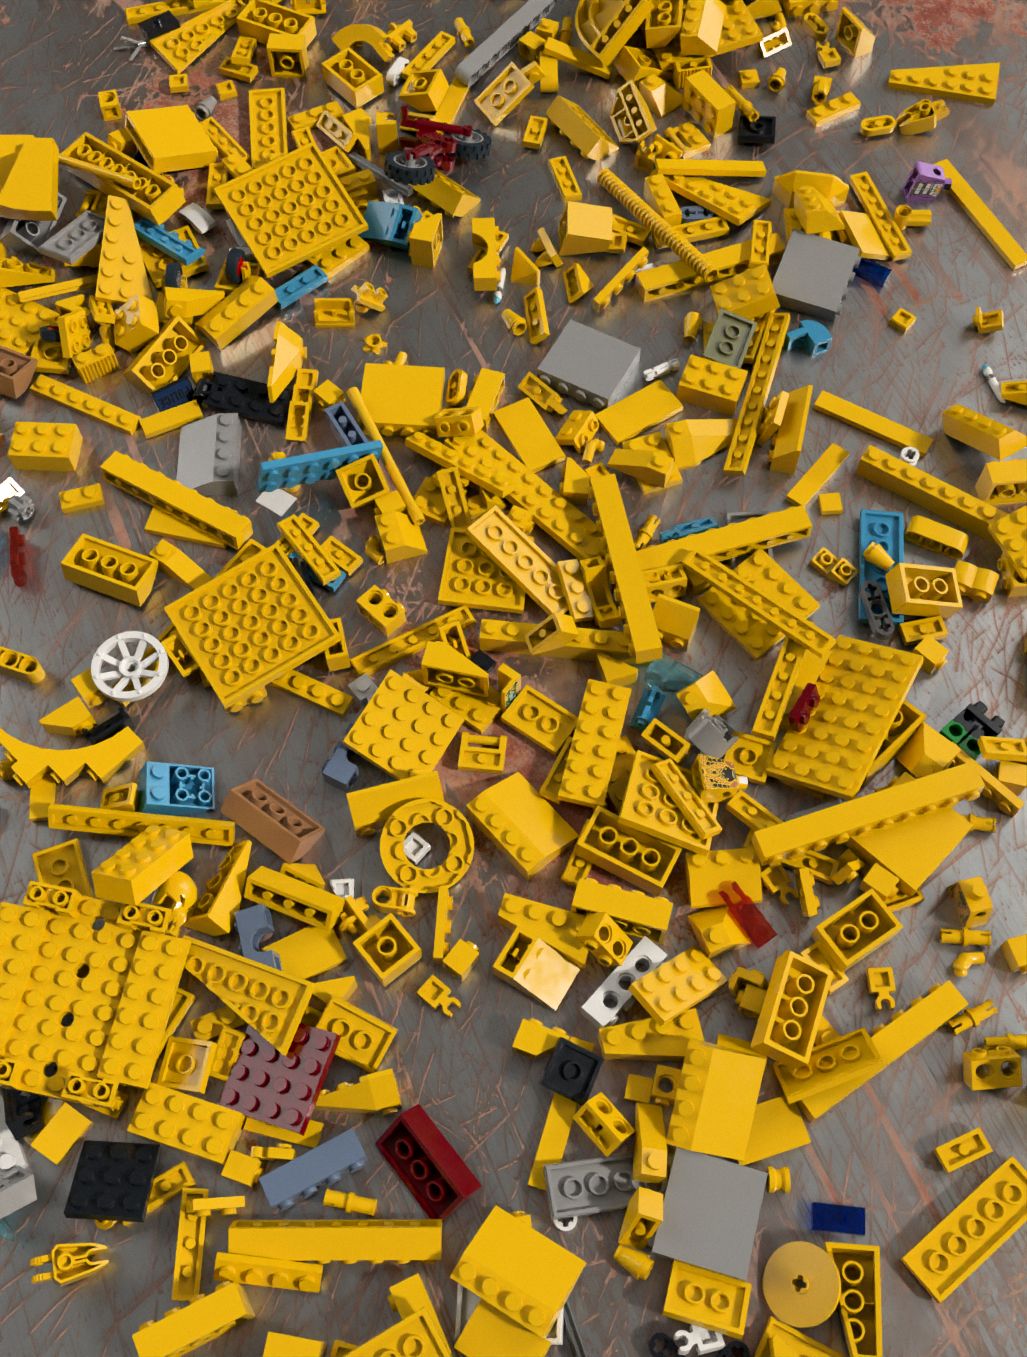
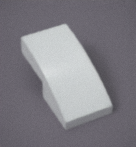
(198, 218)

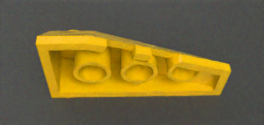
(16, 273)
(286, 359)
(697, 439)
(217, 906)
(373, 1095)

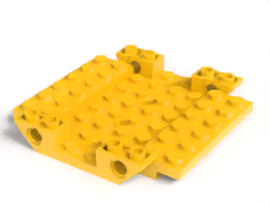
(115, 1008)

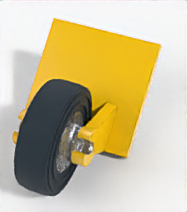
(172, 278)

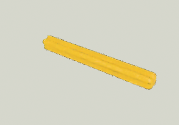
(57, 289)

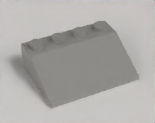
(211, 455)

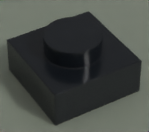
(483, 661)

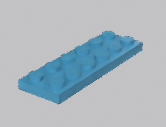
(312, 466)
(888, 531)

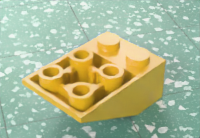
(535, 968)

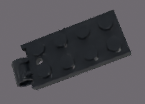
(243, 397)

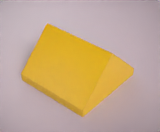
(61, 1130)
(292, 1346)

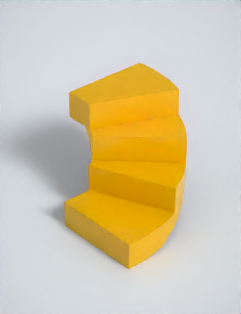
(609, 24)
(28, 178)

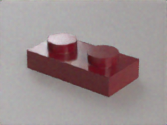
(804, 706)

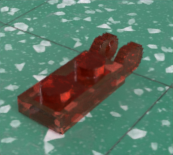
(17, 557)
(749, 917)

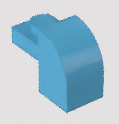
(811, 335)

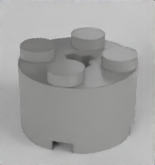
(710, 734)

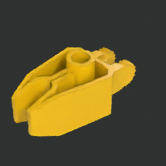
(921, 117)
(69, 1263)

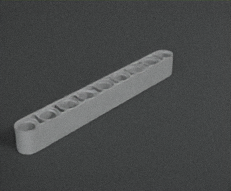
(502, 40)

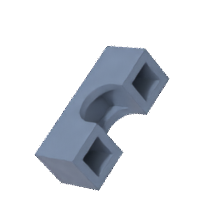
(338, 769)
(251, 926)

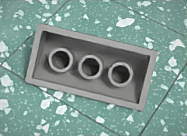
(28, 235)

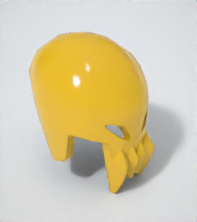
(178, 894)

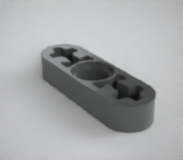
(875, 619)

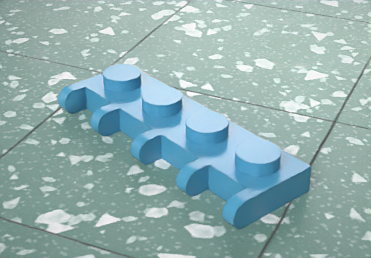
(167, 242)

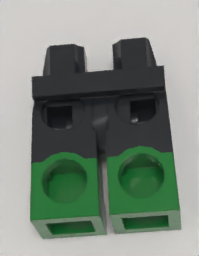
(973, 724)

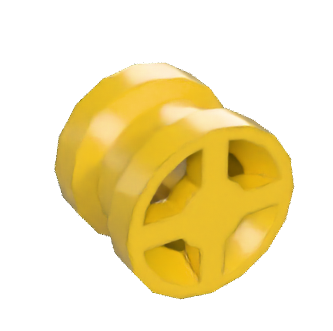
(778, 1179)

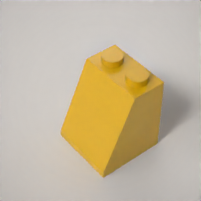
(585, 229)

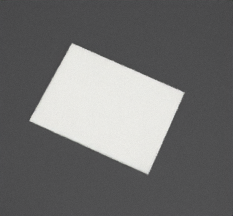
(276, 501)

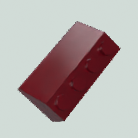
(427, 1164)

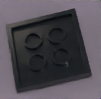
(113, 1181)

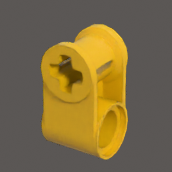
(396, 901)

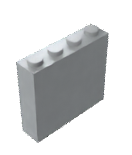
(815, 275)
(588, 365)
(709, 1213)

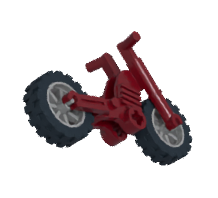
(433, 150)

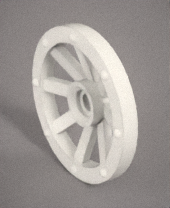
(128, 664)

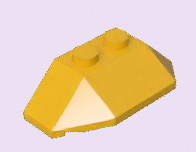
(631, 115)
(827, 184)

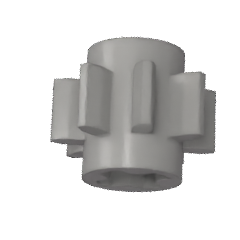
(20, 507)

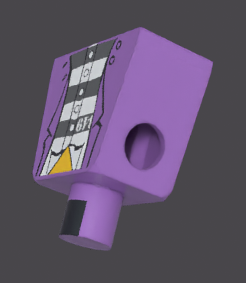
(925, 182)

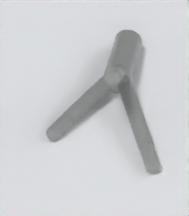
(135, 43)

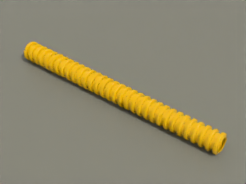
(658, 225)

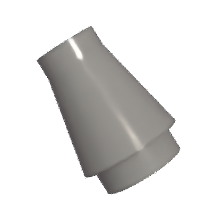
(205, 108)

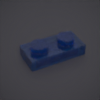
(872, 272)
(837, 1219)

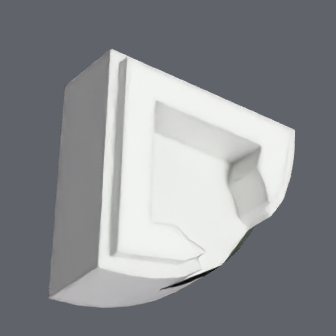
(343, 887)

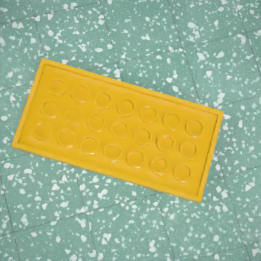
(856, 708)

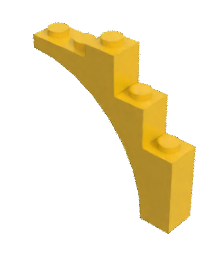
(66, 765)

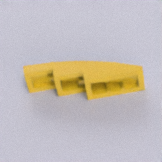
(301, 405)

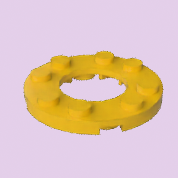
(434, 812)

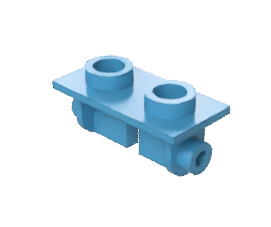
(648, 708)

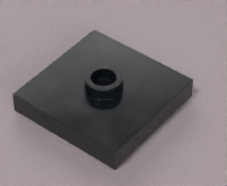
(159, 25)
(757, 132)
(571, 1071)

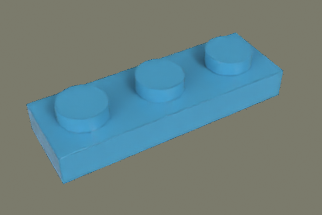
(300, 286)

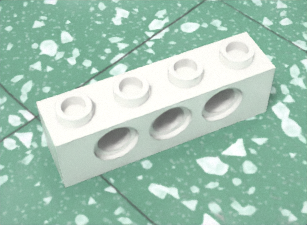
(594, 1008)

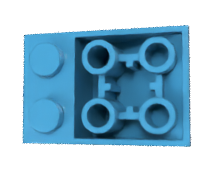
(390, 223)
(175, 789)

